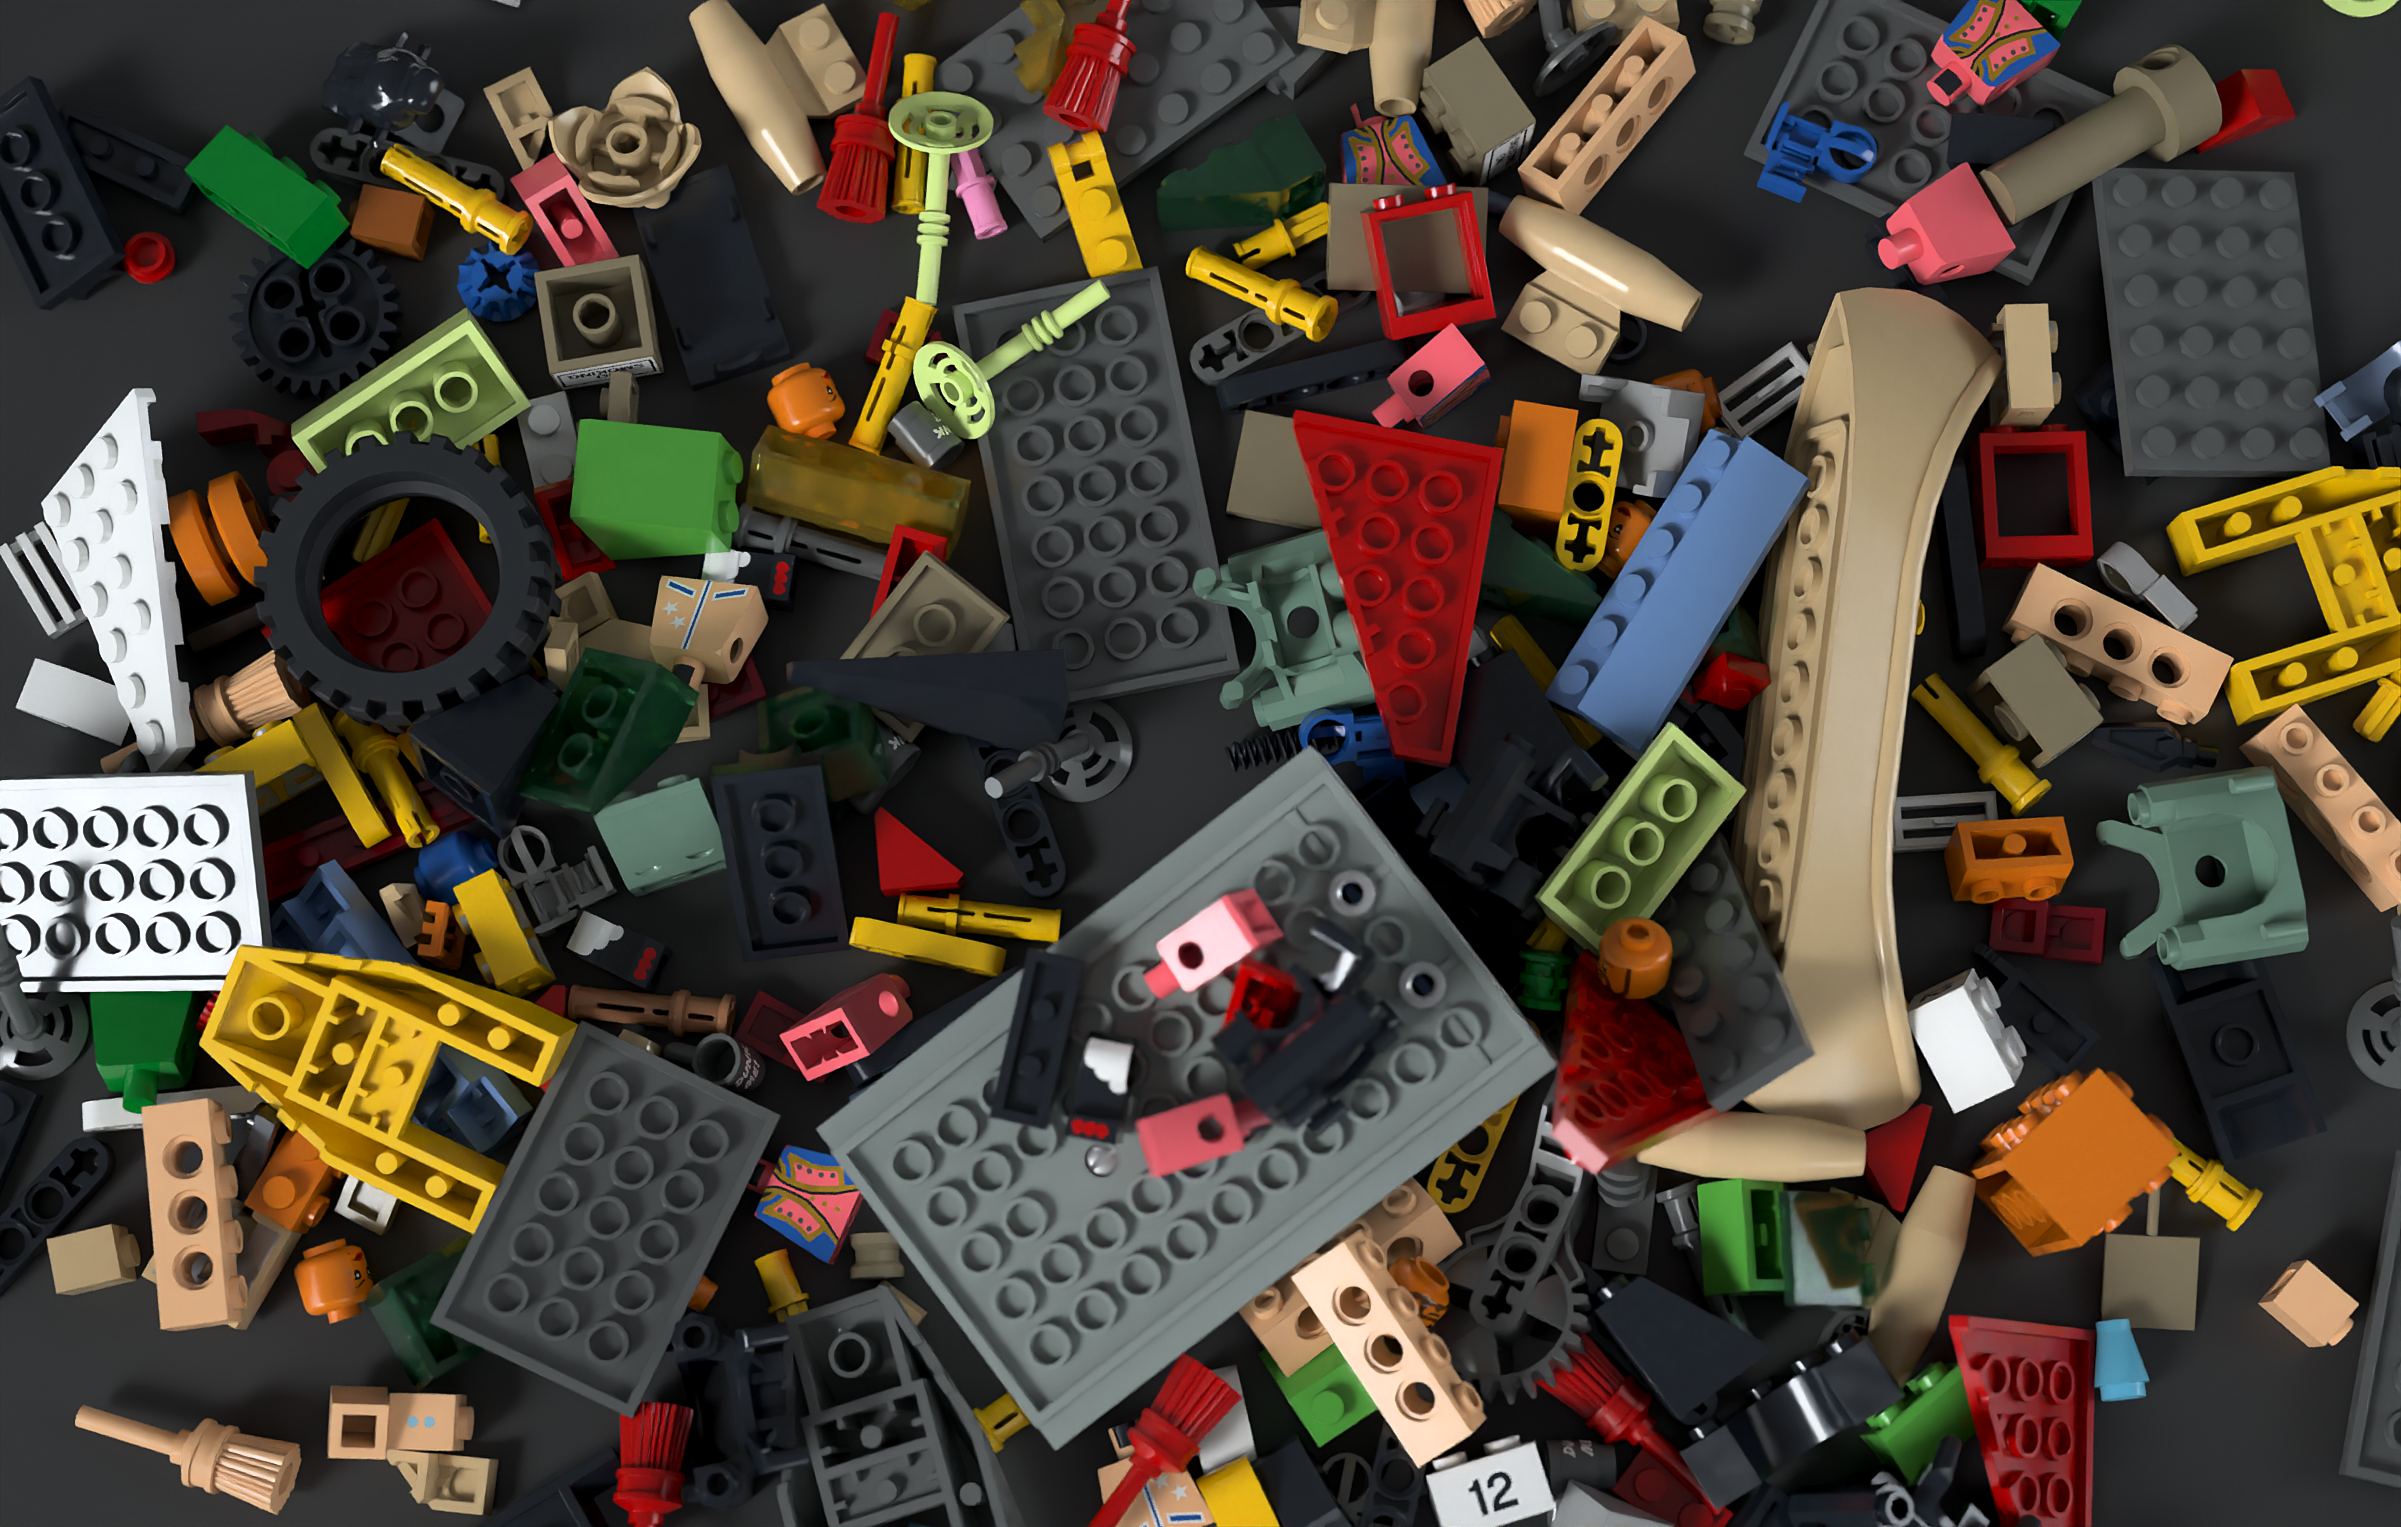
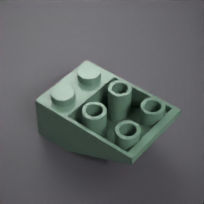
(663, 835)

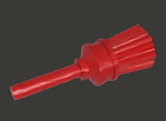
(1092, 74)
(863, 142)
(1618, 1409)
(1170, 1432)
(652, 1462)

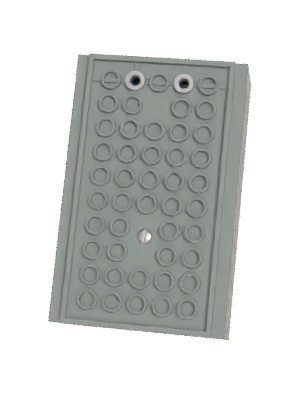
(1063, 1246)

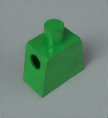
(145, 1041)

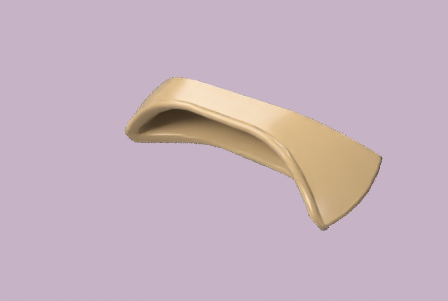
(1826, 737)

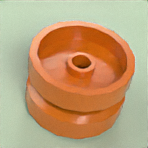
(219, 537)

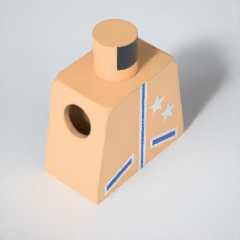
(705, 628)
(1161, 1503)

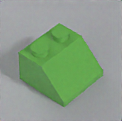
(1323, 1393)

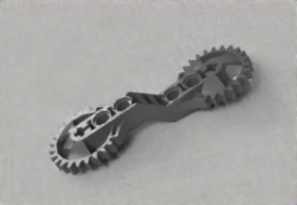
(1554, 1283)

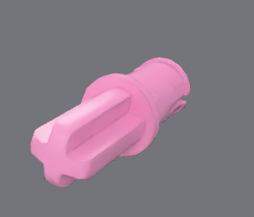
(977, 193)

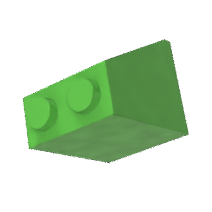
(654, 489)

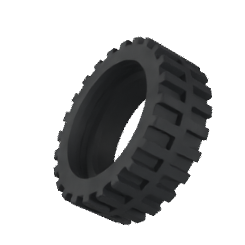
(343, 496)

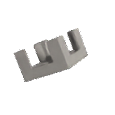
(1656, 427)

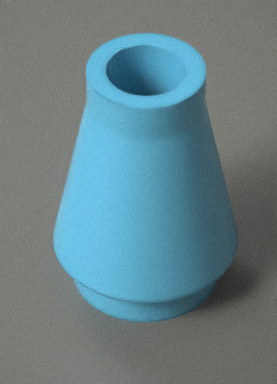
(2118, 1362)

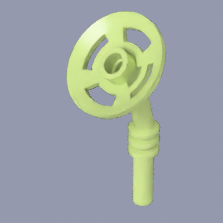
(939, 142)
(971, 378)

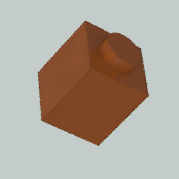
(391, 222)

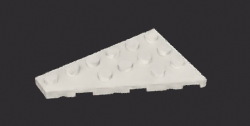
(111, 543)

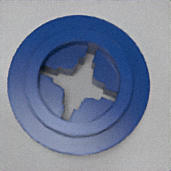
(495, 303)

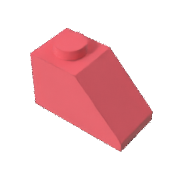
(563, 213)

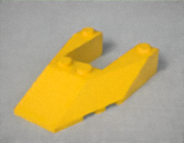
(2352, 551)
(349, 1052)

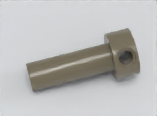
(2157, 108)

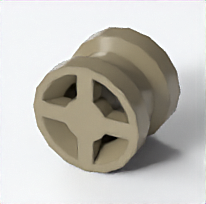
(1732, 21)
(875, 1257)

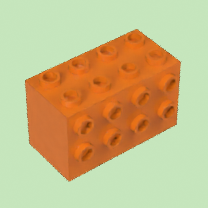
(2071, 1162)

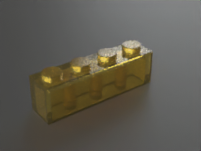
(853, 489)

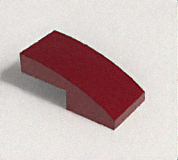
(2049, 931)

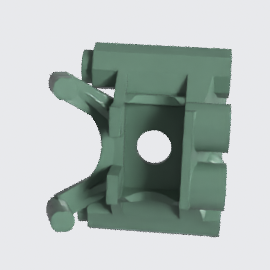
(1309, 671)
(2247, 831)

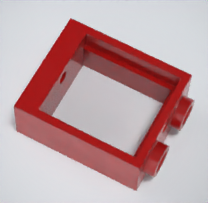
(1438, 316)
(2028, 551)

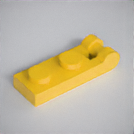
(1095, 207)

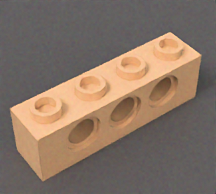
(1608, 117)
(2195, 666)
(2332, 802)
(167, 1135)
(1401, 1224)
(1390, 1379)

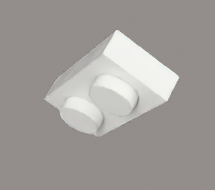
(549, 438)

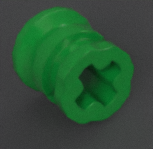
(1543, 979)

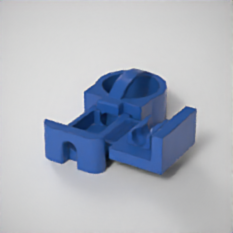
(1804, 142)
(1372, 744)

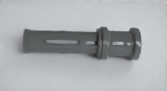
(788, 537)
(1683, 1213)

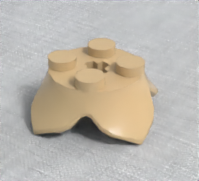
(631, 148)

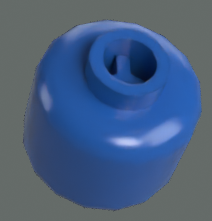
(451, 863)

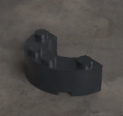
(1790, 1417)

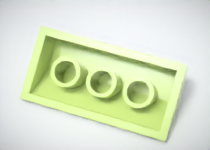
(444, 381)
(1640, 839)

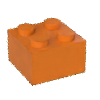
(1534, 465)

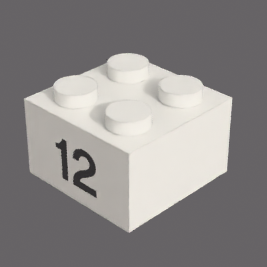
(1966, 1039)
(1489, 1488)

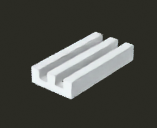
(1730, 419)
(26, 544)
(1903, 845)

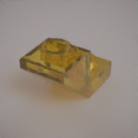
(1043, 52)

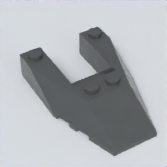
(881, 1424)

